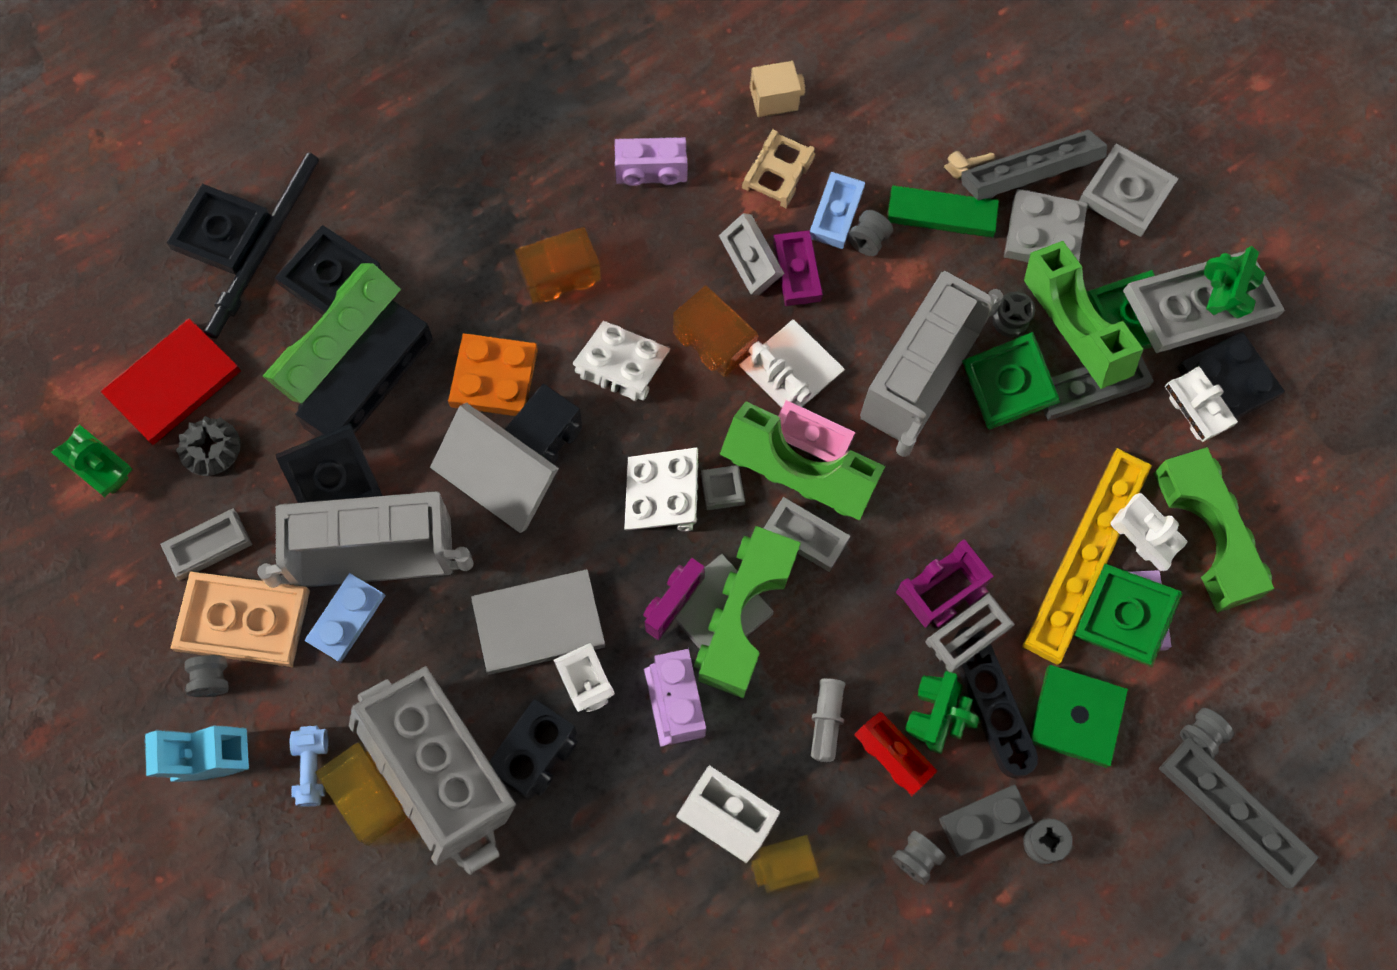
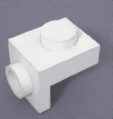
(584, 678)

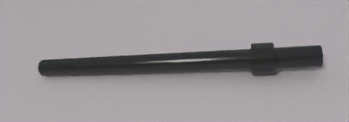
(229, 301)

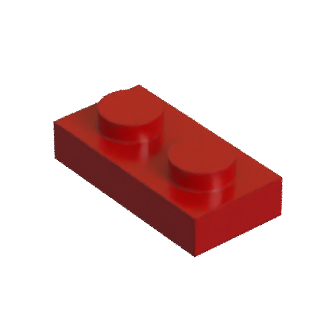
(895, 753)

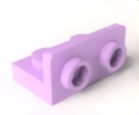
(650, 161)

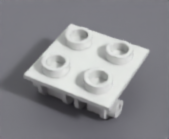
(620, 358)
(791, 366)
(662, 490)

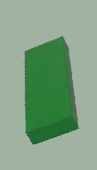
(942, 211)

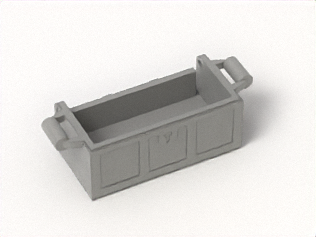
(927, 358)
(364, 537)
(433, 767)

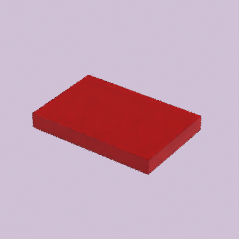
(170, 381)

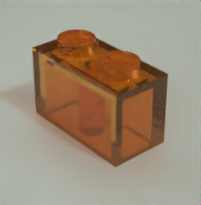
(558, 265)
(713, 331)

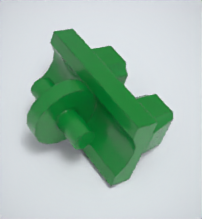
(1231, 280)
(93, 462)
(935, 727)

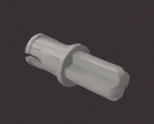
(827, 720)

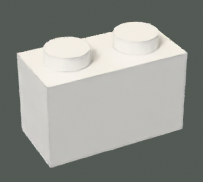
(728, 814)

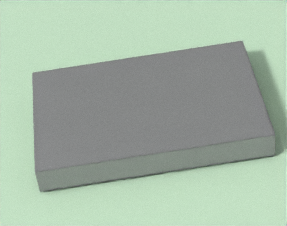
(493, 467)
(537, 621)

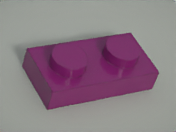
(797, 259)
(664, 610)

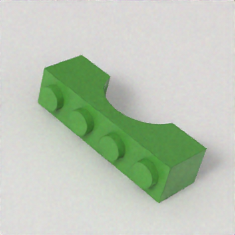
(1104, 348)
(320, 349)
(759, 444)
(1197, 486)
(764, 567)

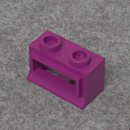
(962, 559)

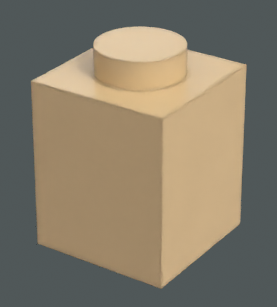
(776, 88)

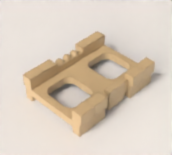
(790, 172)

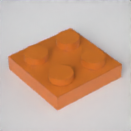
(493, 374)

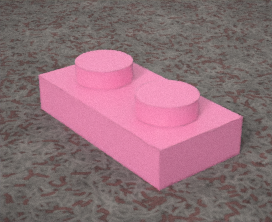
(814, 433)

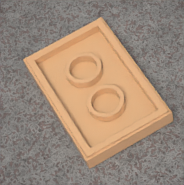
(240, 619)

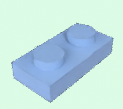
(836, 210)
(345, 617)

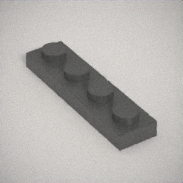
(1033, 164)
(1239, 813)

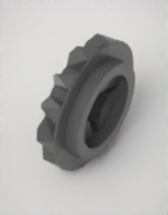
(221, 454)

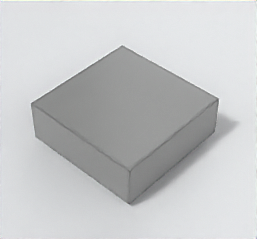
(722, 487)

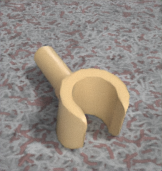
(959, 163)

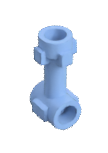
(308, 744)

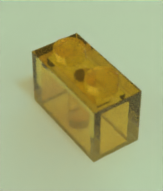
(361, 794)

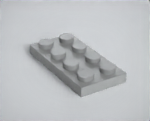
(1175, 304)

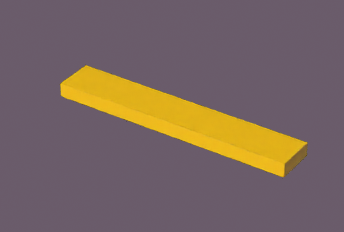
(1085, 558)

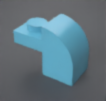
(196, 755)

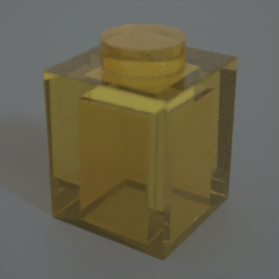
(785, 864)

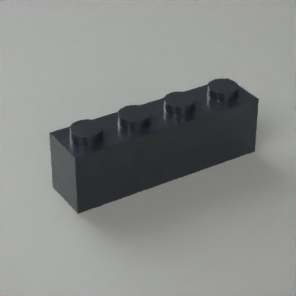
(366, 372)

